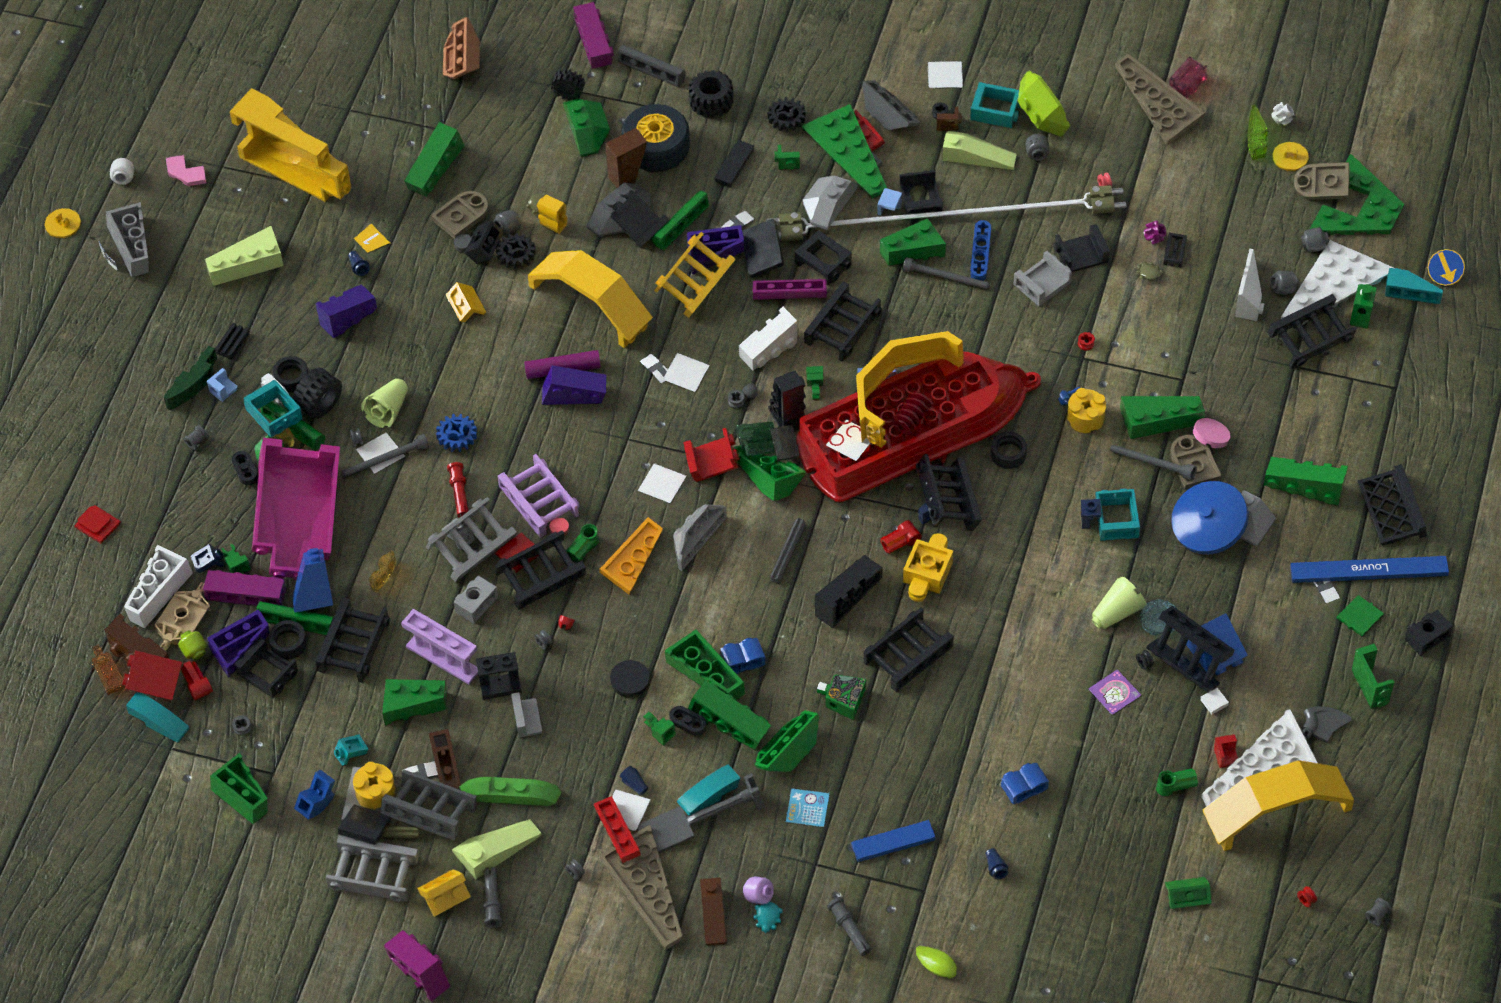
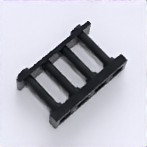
(833, 308)
(1311, 314)
(960, 483)
(540, 587)
(339, 627)
(1199, 636)
(913, 666)

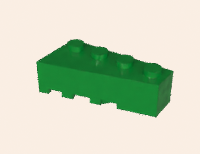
(1306, 479)

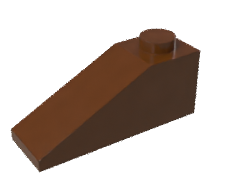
(444, 758)
(713, 911)

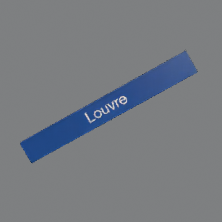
(1369, 569)

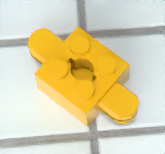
(927, 567)

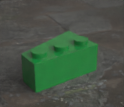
(412, 698)
(239, 789)

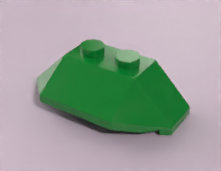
(587, 125)
(790, 744)

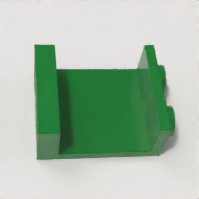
(1375, 693)

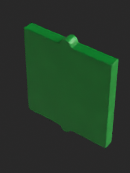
(1360, 615)

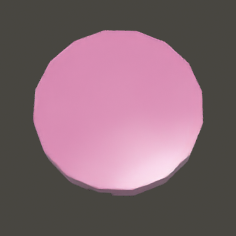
(1211, 432)

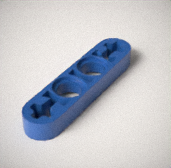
(980, 250)

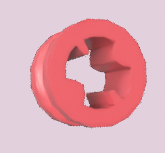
(1104, 180)

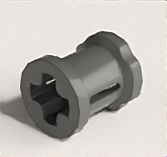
(196, 437)
(1378, 911)

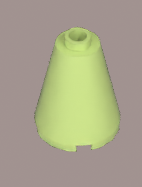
(385, 403)
(1118, 604)

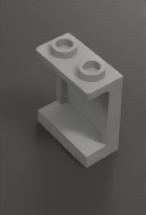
(1043, 279)

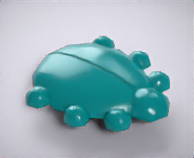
(767, 916)

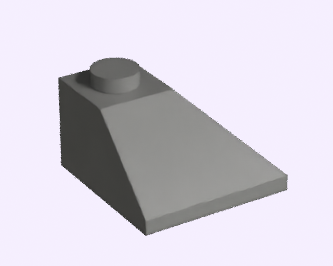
(1259, 519)

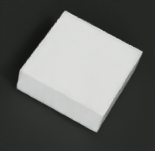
(1214, 701)

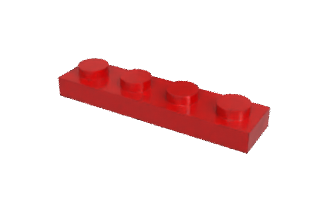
(617, 829)

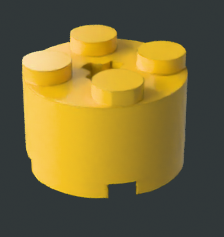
(1086, 410)
(372, 783)

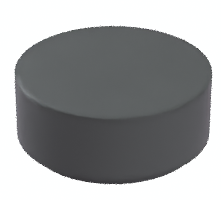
(461, 242)

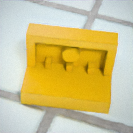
(444, 891)

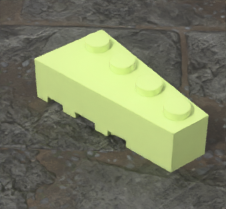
(245, 258)

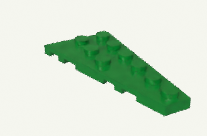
(845, 143)

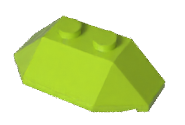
(1042, 105)

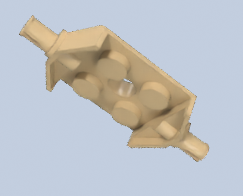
(171, 626)

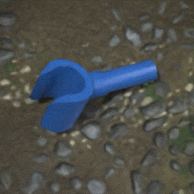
(1065, 396)

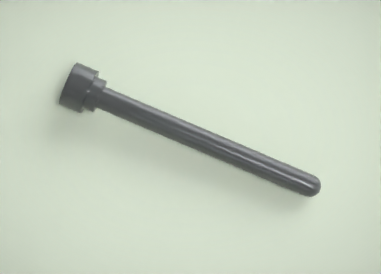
(911, 266)
(419, 443)
(1187, 471)

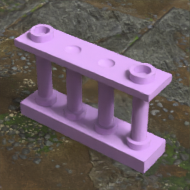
(529, 511)
(440, 646)

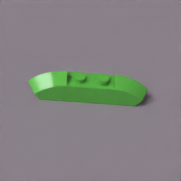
(512, 791)

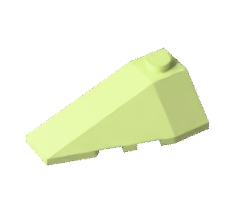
(974, 151)
(495, 846)

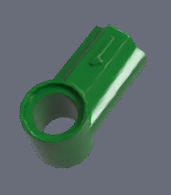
(583, 544)
(1176, 781)

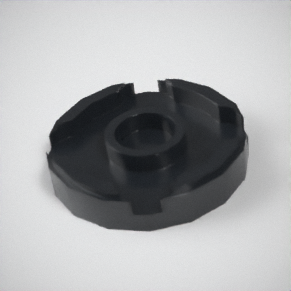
(629, 678)

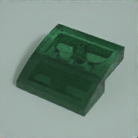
(756, 438)

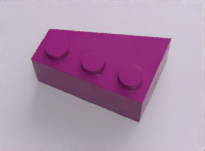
(418, 963)

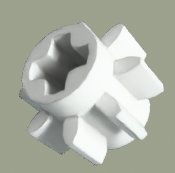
(1283, 114)

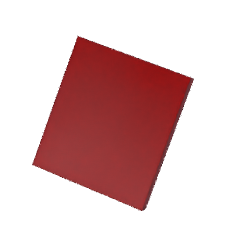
(97, 523)
(515, 546)

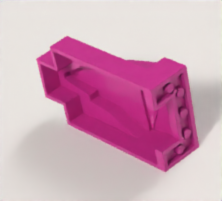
(294, 504)

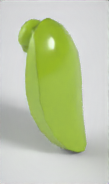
(936, 961)

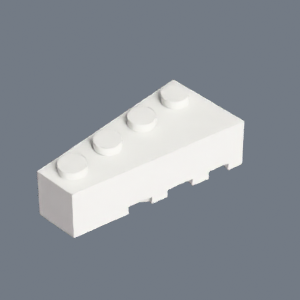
(157, 585)

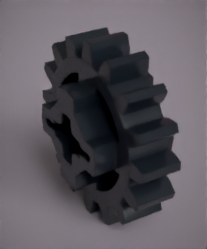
(786, 114)
(515, 251)

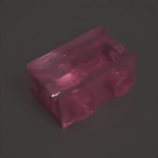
(1188, 77)

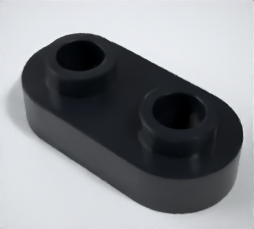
(245, 469)
(689, 720)

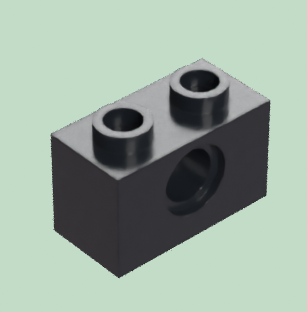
(484, 242)
(1423, 641)

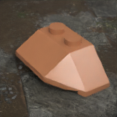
(461, 50)

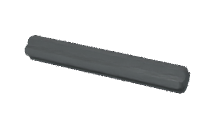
(787, 550)

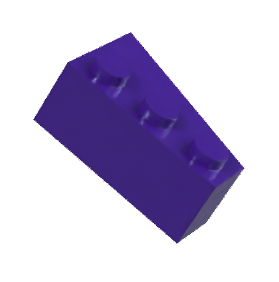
(721, 241)
(346, 310)
(234, 640)

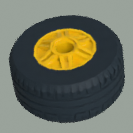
(666, 135)

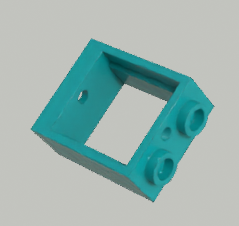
(992, 116)
(264, 396)
(1118, 530)

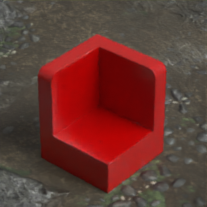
(1225, 750)

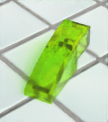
(1256, 135)

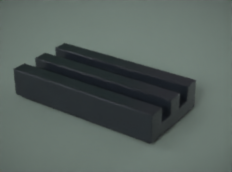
(1174, 261)
(229, 339)

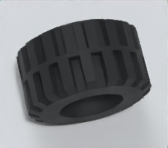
(711, 83)
(317, 393)

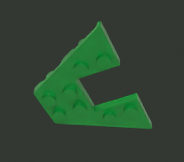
(1376, 215)

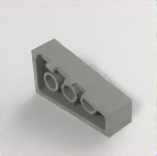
(129, 236)

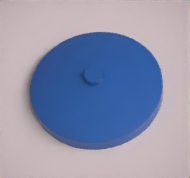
(1210, 517)

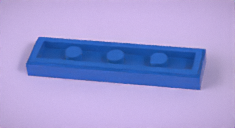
(893, 841)

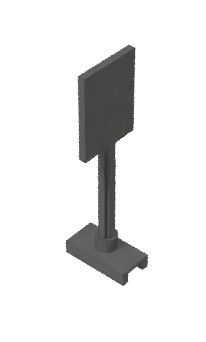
(674, 827)

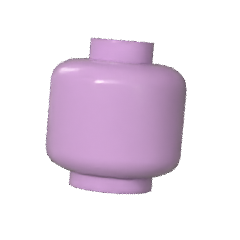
(758, 890)

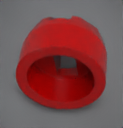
(565, 621)

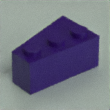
(573, 387)

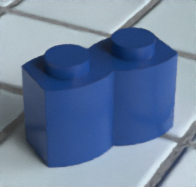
(743, 655)
(1024, 783)

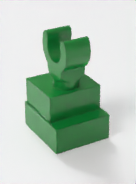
(814, 378)
(235, 562)
(661, 730)

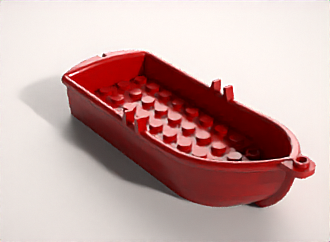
(965, 409)

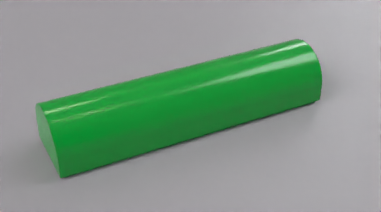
(681, 220)
(301, 430)
(308, 620)

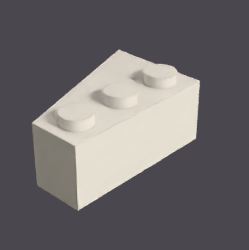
(770, 341)

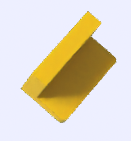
(465, 301)

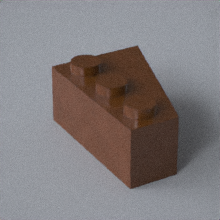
(625, 157)
(125, 640)

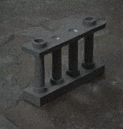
(424, 818)

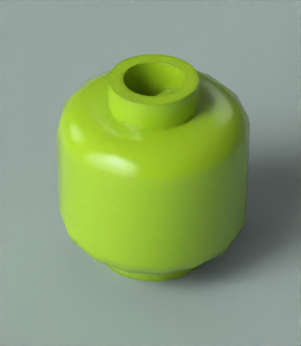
(192, 645)

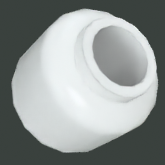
(122, 171)

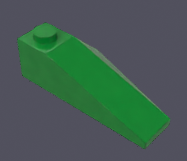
(771, 476)

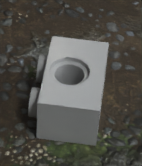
(473, 609)

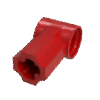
(904, 535)
(197, 683)

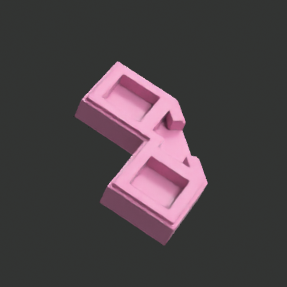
(190, 176)

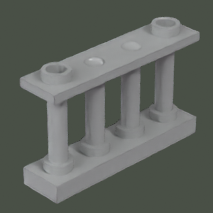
(474, 557)
(382, 851)

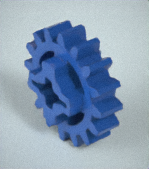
(455, 434)

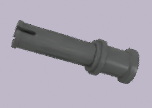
(492, 905)
(845, 919)

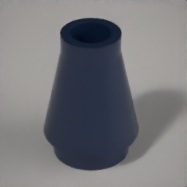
(358, 263)
(633, 779)
(997, 866)

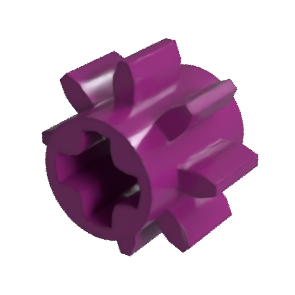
(1154, 232)

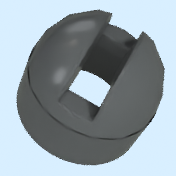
(750, 391)

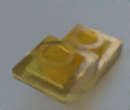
(386, 567)

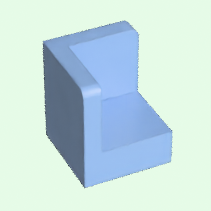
(889, 200)
(221, 386)

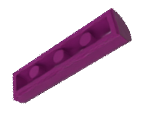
(789, 289)
(578, 361)

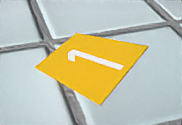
(371, 239)

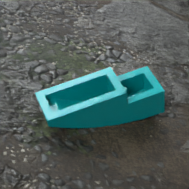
(157, 717)
(709, 790)

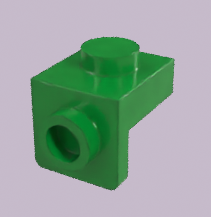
(787, 160)

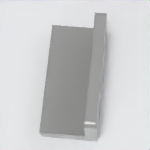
(526, 716)

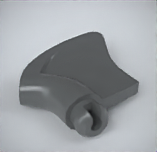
(1323, 722)

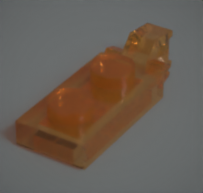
(107, 671)

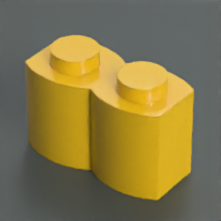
(552, 214)

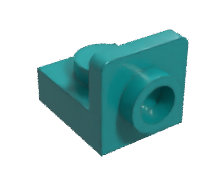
(350, 747)

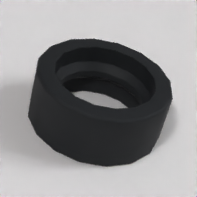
(287, 363)
(1008, 438)
(284, 627)

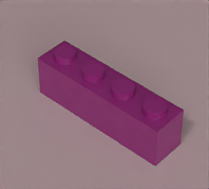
(592, 35)
(243, 588)

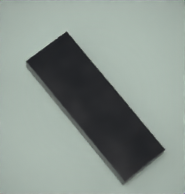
(734, 163)

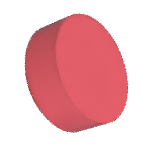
(558, 525)

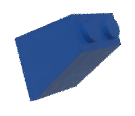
(312, 583)
(1224, 630)

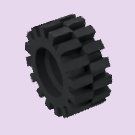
(568, 84)

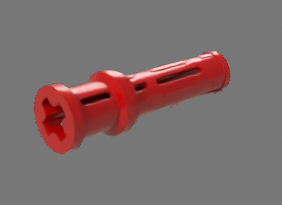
(458, 481)

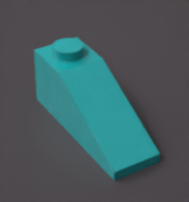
(1409, 286)

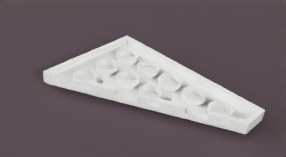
(1337, 273)
(1274, 748)

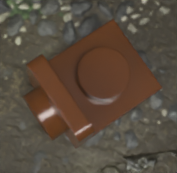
(949, 122)

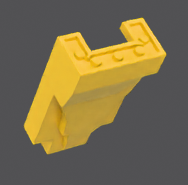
(287, 151)

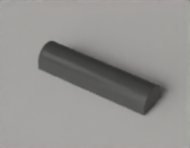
(651, 65)

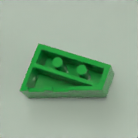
(912, 242)

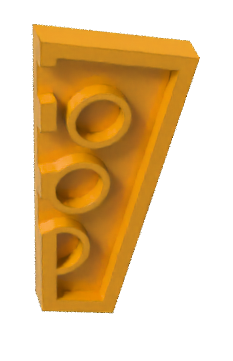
(629, 560)

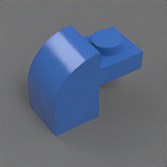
(317, 797)

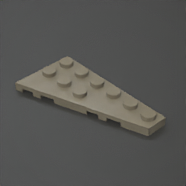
(1163, 105)
(646, 887)

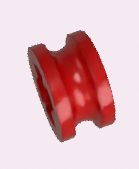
(1086, 346)
(1307, 896)

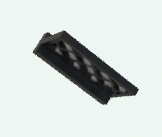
(1406, 497)

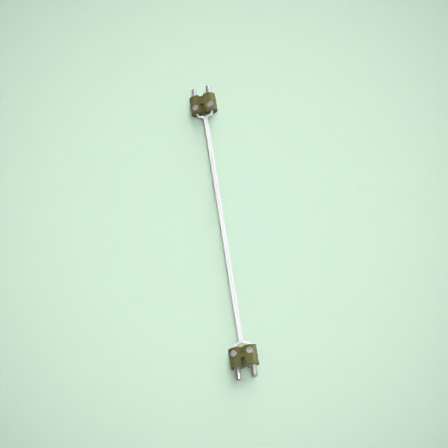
(1099, 197)

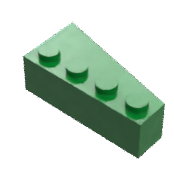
(434, 159)
(1159, 414)
(700, 662)
(729, 715)

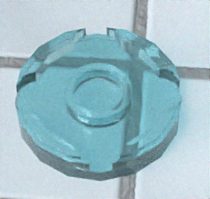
(1150, 616)

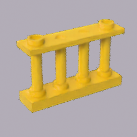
(701, 291)

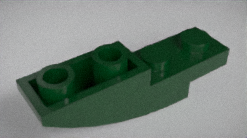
(191, 383)

